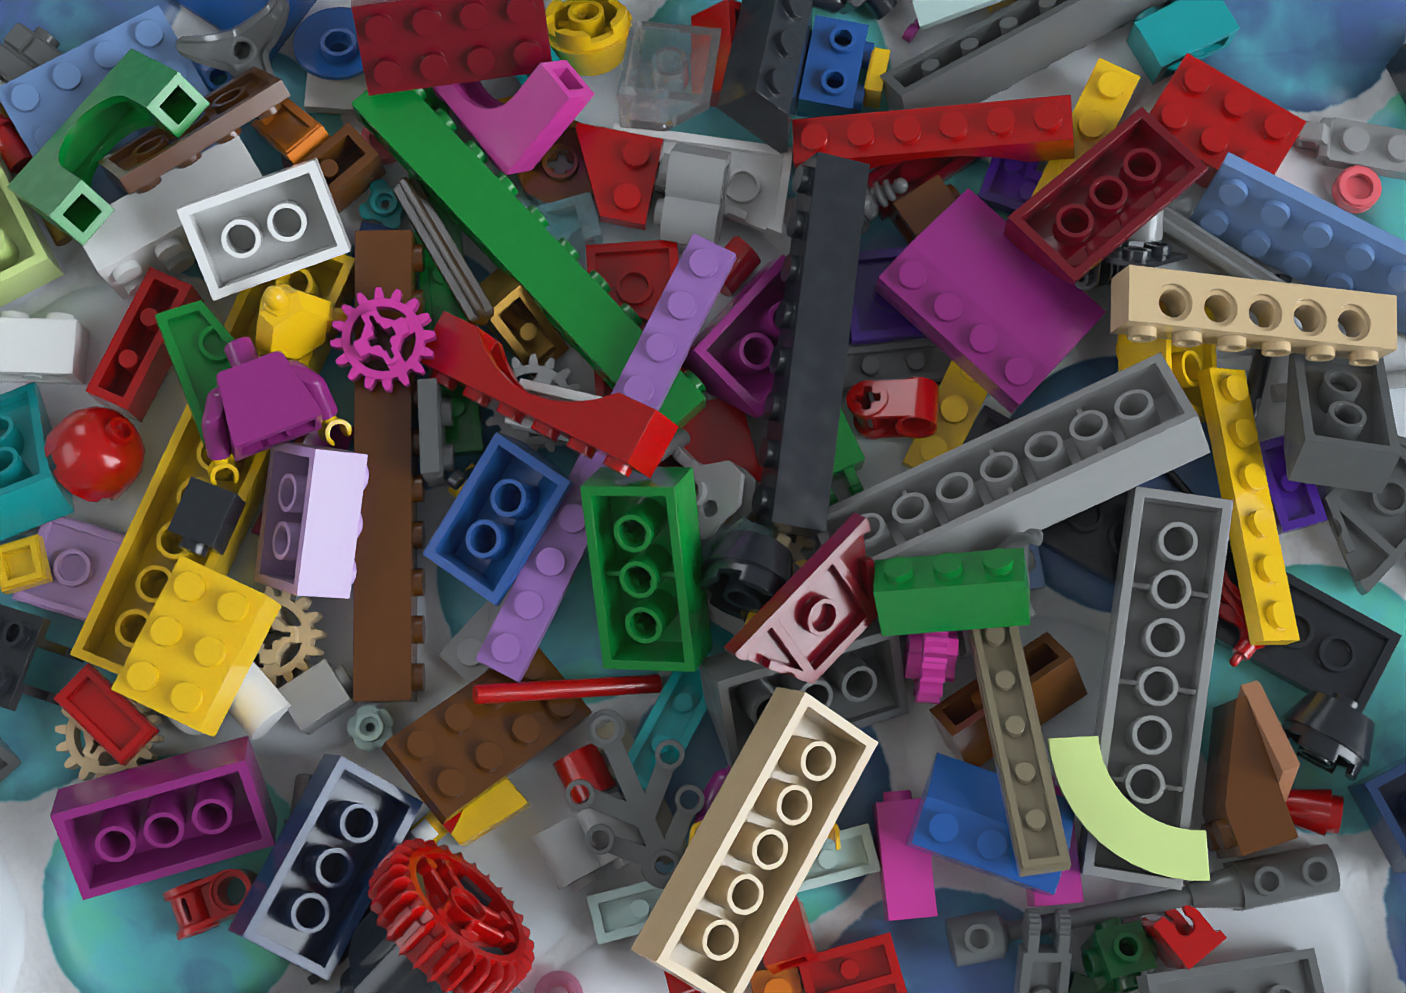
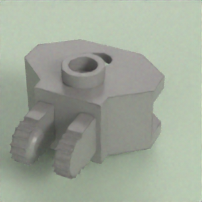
(720, 492)

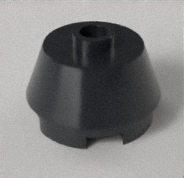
(746, 572)
(1330, 732)

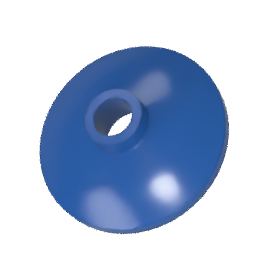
(329, 45)

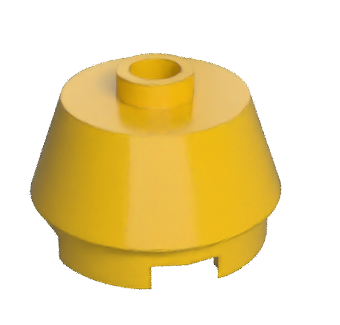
(589, 33)

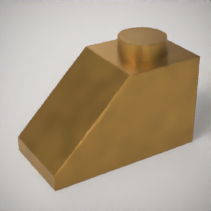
(519, 321)

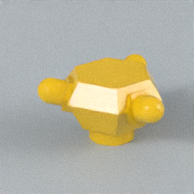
(293, 321)

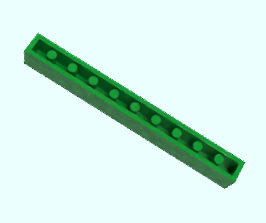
(516, 239)

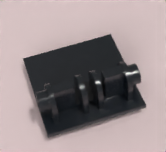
(1150, 255)

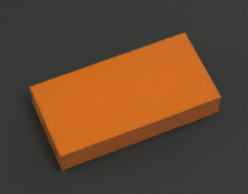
(291, 132)

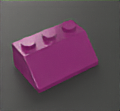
(738, 343)

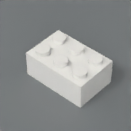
(264, 229)

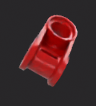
(899, 409)
(205, 901)

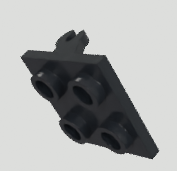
(18, 641)

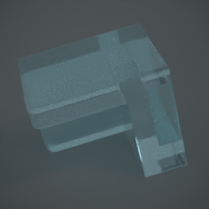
(574, 220)

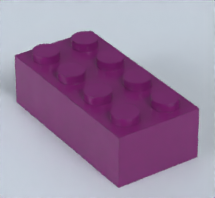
(164, 817)

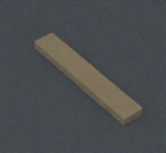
(1019, 751)

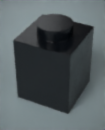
(206, 518)

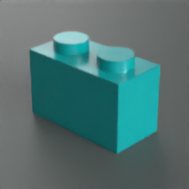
(1185, 26)

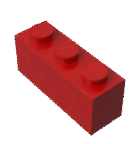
(137, 354)

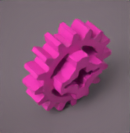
(362, 348)
(930, 662)

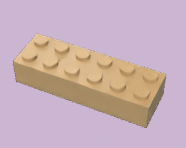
(755, 844)

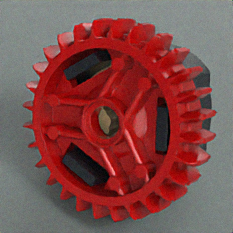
(436, 928)

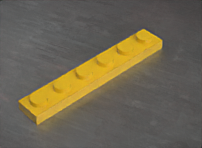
(1253, 523)

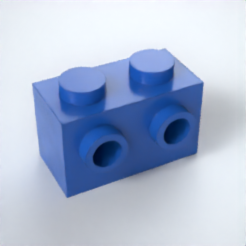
(833, 68)

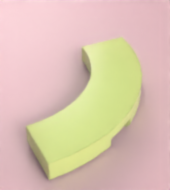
(1116, 821)

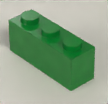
(952, 592)

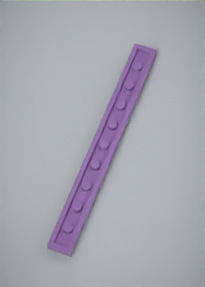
(646, 379)

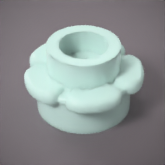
(370, 714)

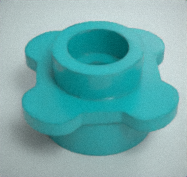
(372, 208)

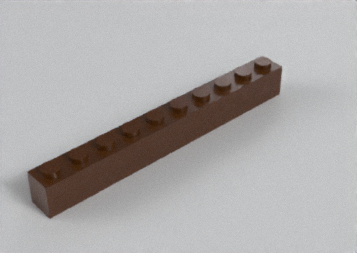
(386, 549)

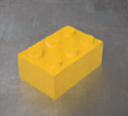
(196, 646)

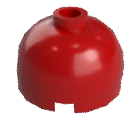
(96, 453)

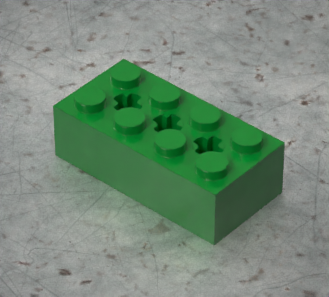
(647, 569)

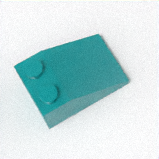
(27, 485)

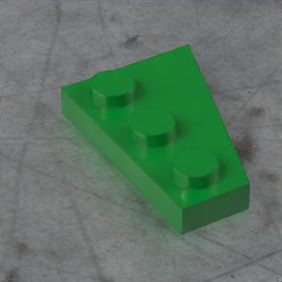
(196, 351)

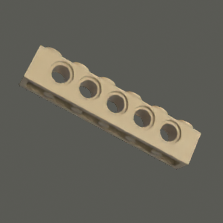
(1366, 316)

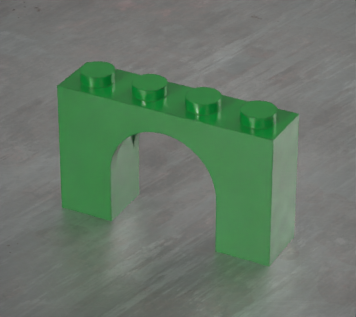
(130, 97)

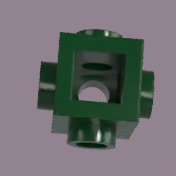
(1117, 955)

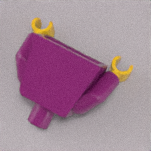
(263, 405)

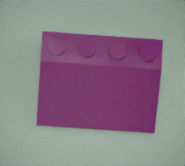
(987, 301)

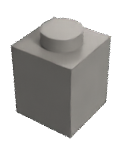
(318, 695)

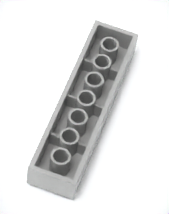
(1033, 468)
(1159, 662)

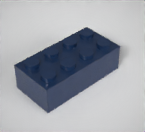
(322, 863)

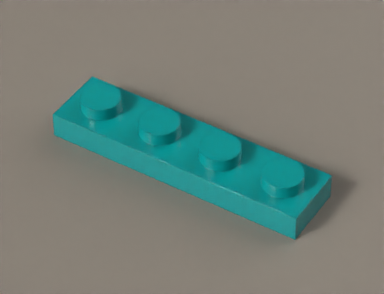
(674, 715)

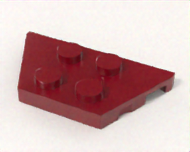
(815, 610)

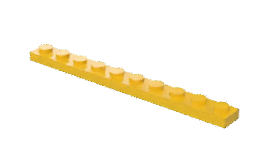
(1093, 118)

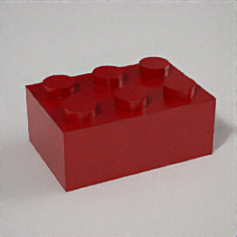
(1223, 116)

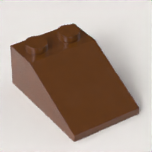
(1241, 792)

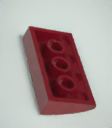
(1104, 197)

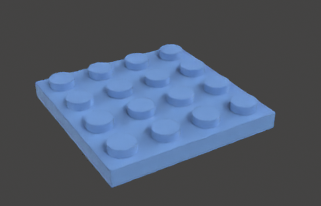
(53, 91)

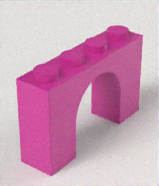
(529, 123)
(908, 873)

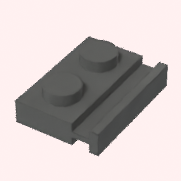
(434, 415)

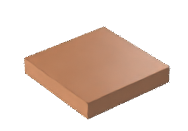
(1274, 738)

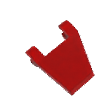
(722, 435)

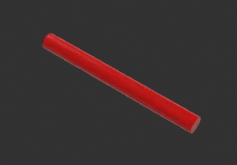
(566, 689)

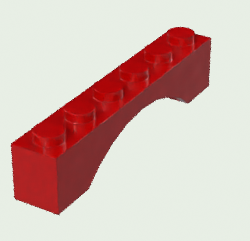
(998, 129)
(614, 425)

